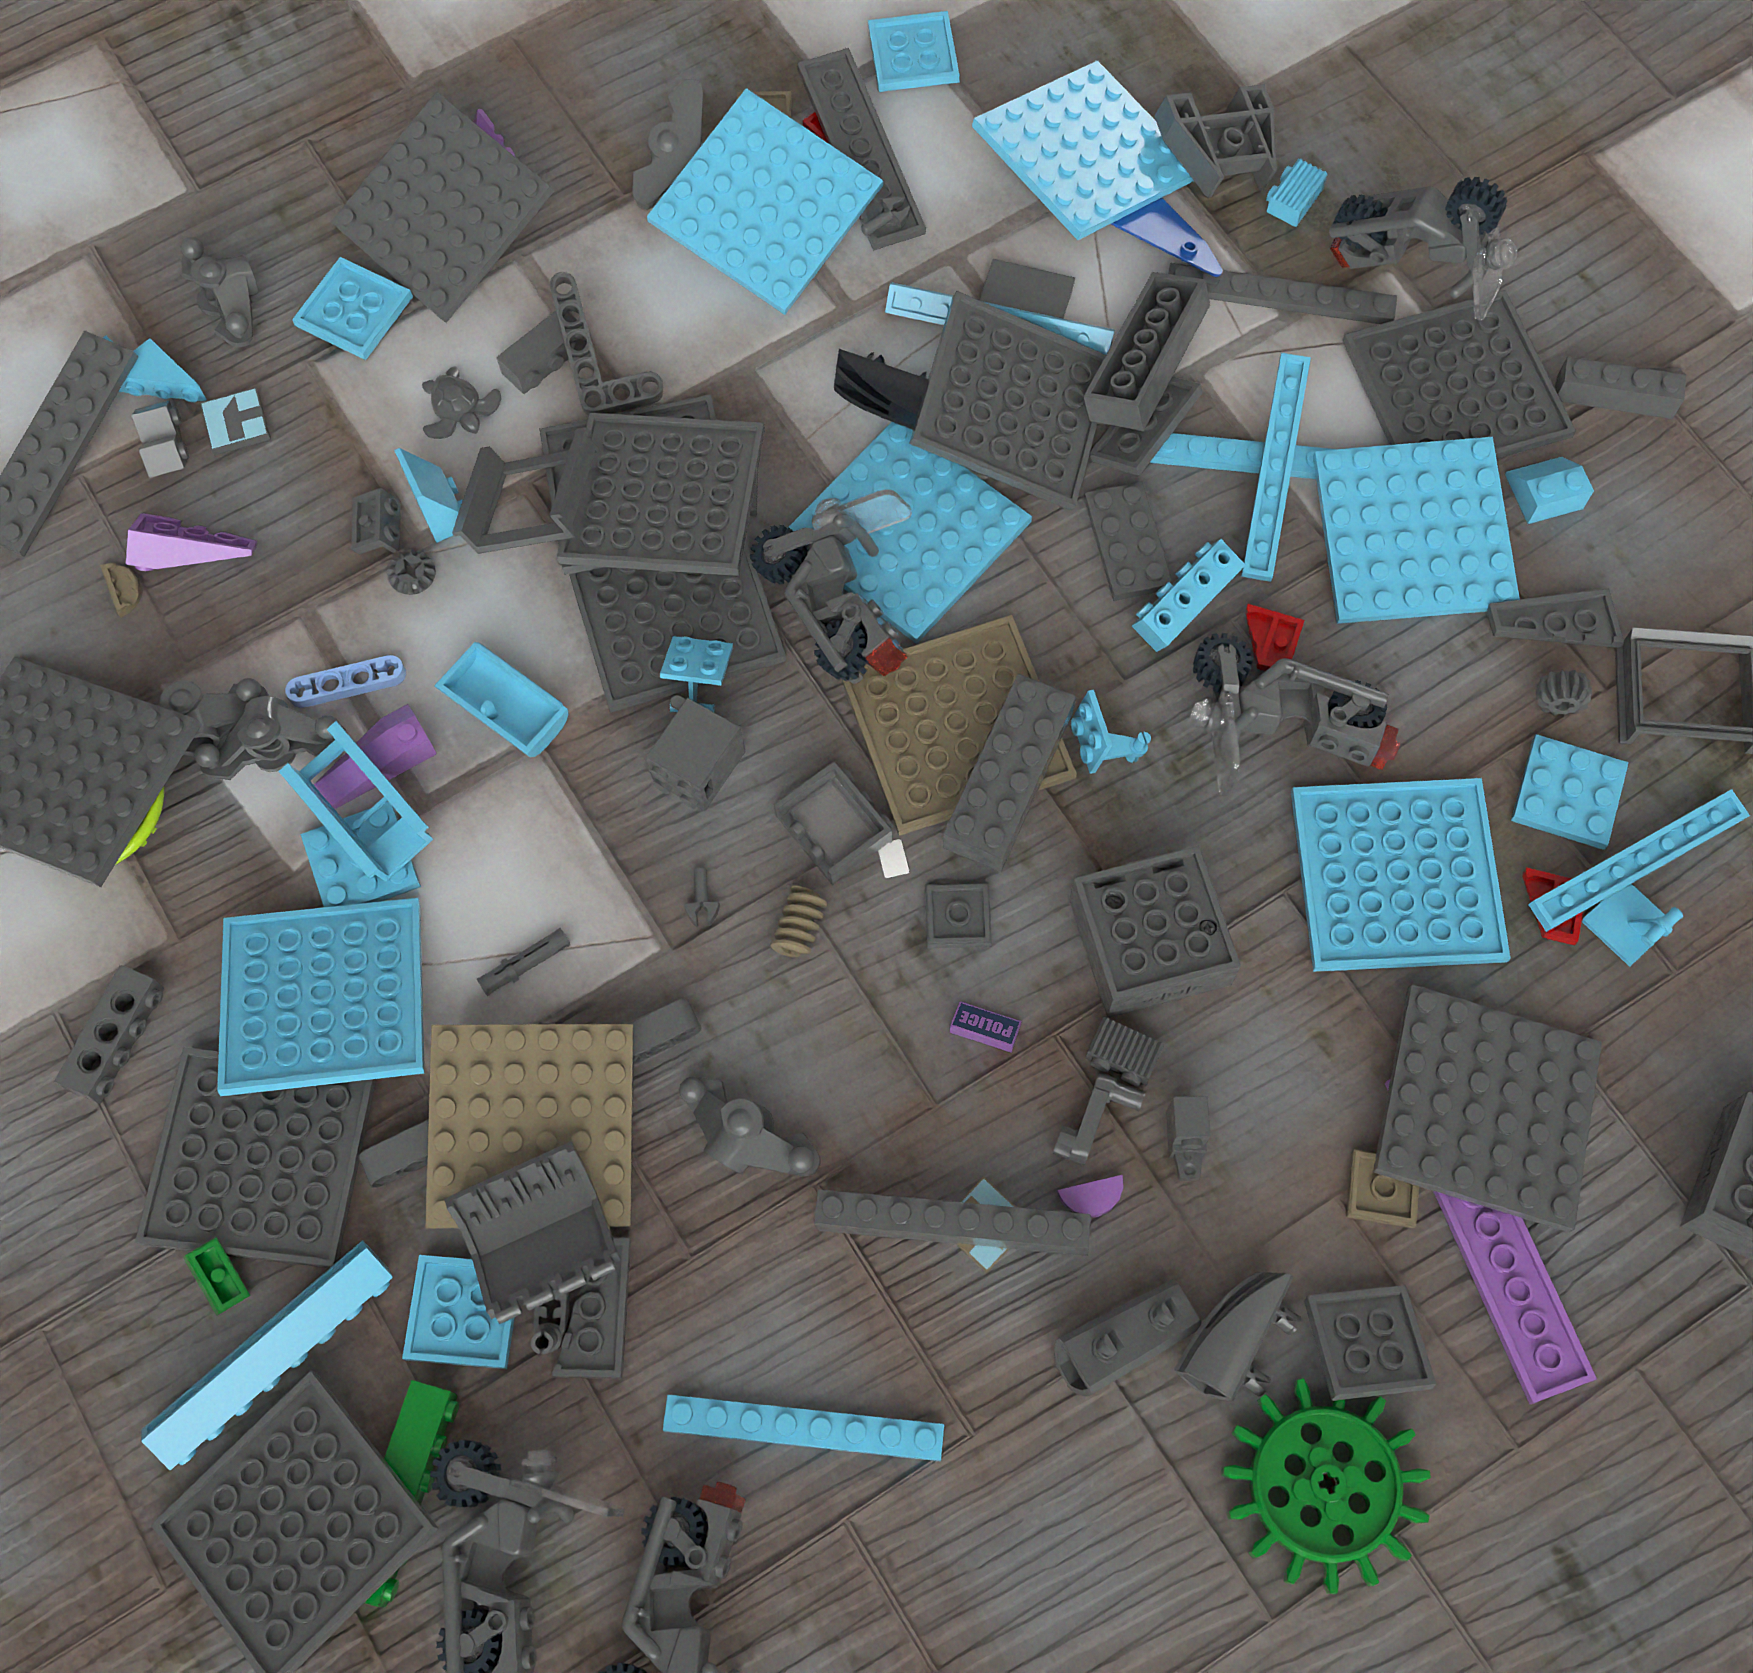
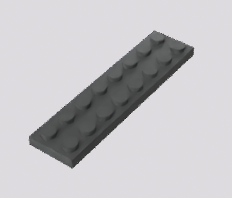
(856, 131)
(59, 437)

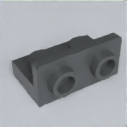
(375, 521)

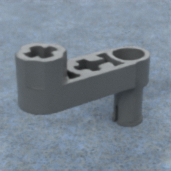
(1076, 1144)
(552, 1330)

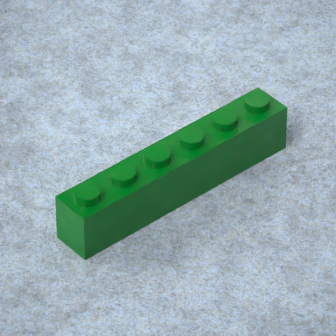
(413, 1449)

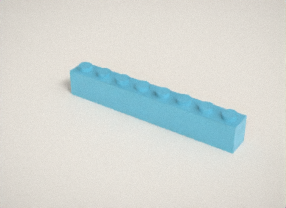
(265, 1356)

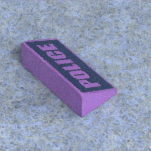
(985, 1026)

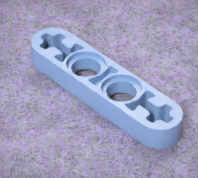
(346, 685)

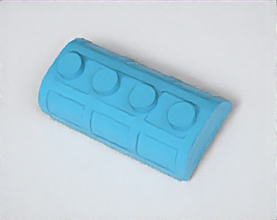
(504, 699)

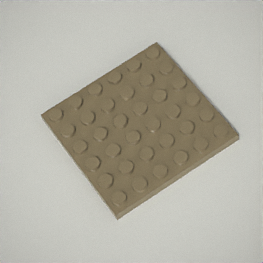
(936, 715)
(523, 1091)

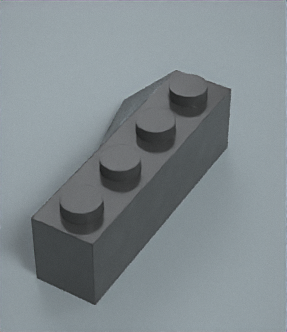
(1622, 387)

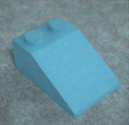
(432, 492)

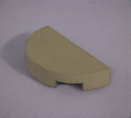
(123, 587)

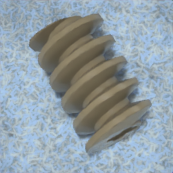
(797, 922)

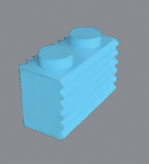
(1296, 192)

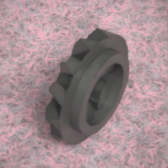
(402, 581)

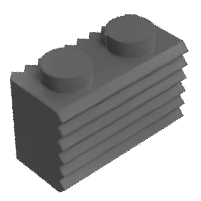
(1124, 1052)

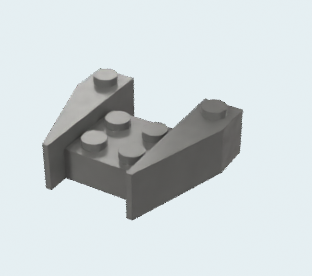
(1221, 142)

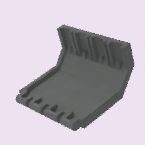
(534, 1232)

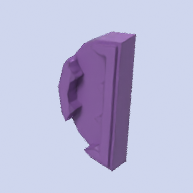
(1093, 1197)

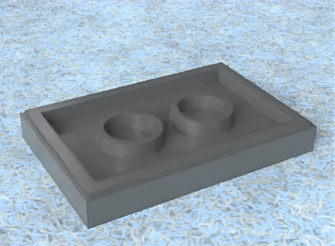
(1027, 288)

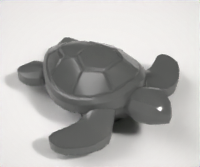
(457, 402)

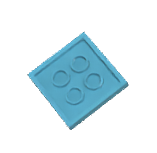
(913, 51)
(352, 308)
(1570, 792)
(337, 874)
(451, 1319)

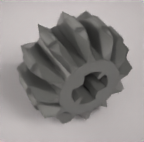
(1564, 692)

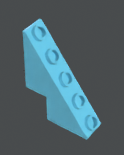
(159, 376)

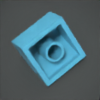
(1550, 488)

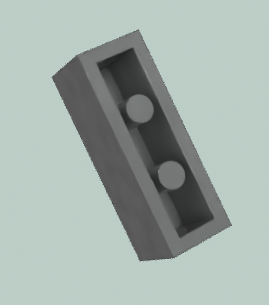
(537, 354)

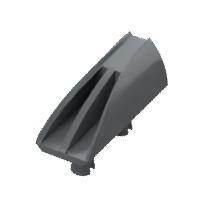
(1231, 1334)
(1124, 1338)

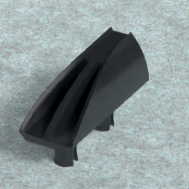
(879, 387)

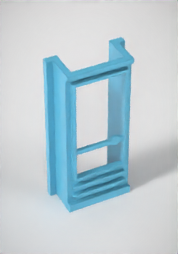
(392, 848)

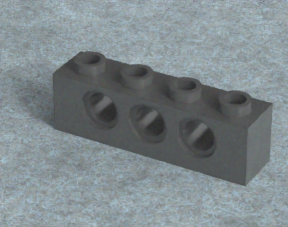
(93, 1041)

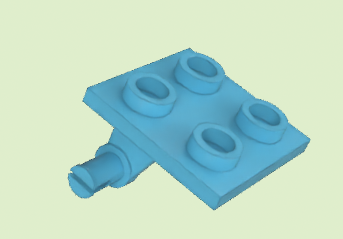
(696, 663)
(1097, 742)
(1630, 923)

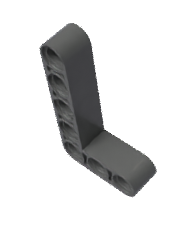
(586, 358)

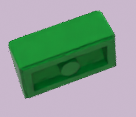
(216, 1276)

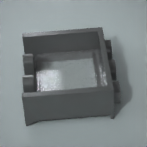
(834, 822)

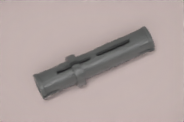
(524, 961)

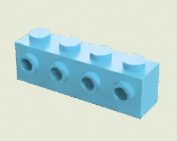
(1188, 595)

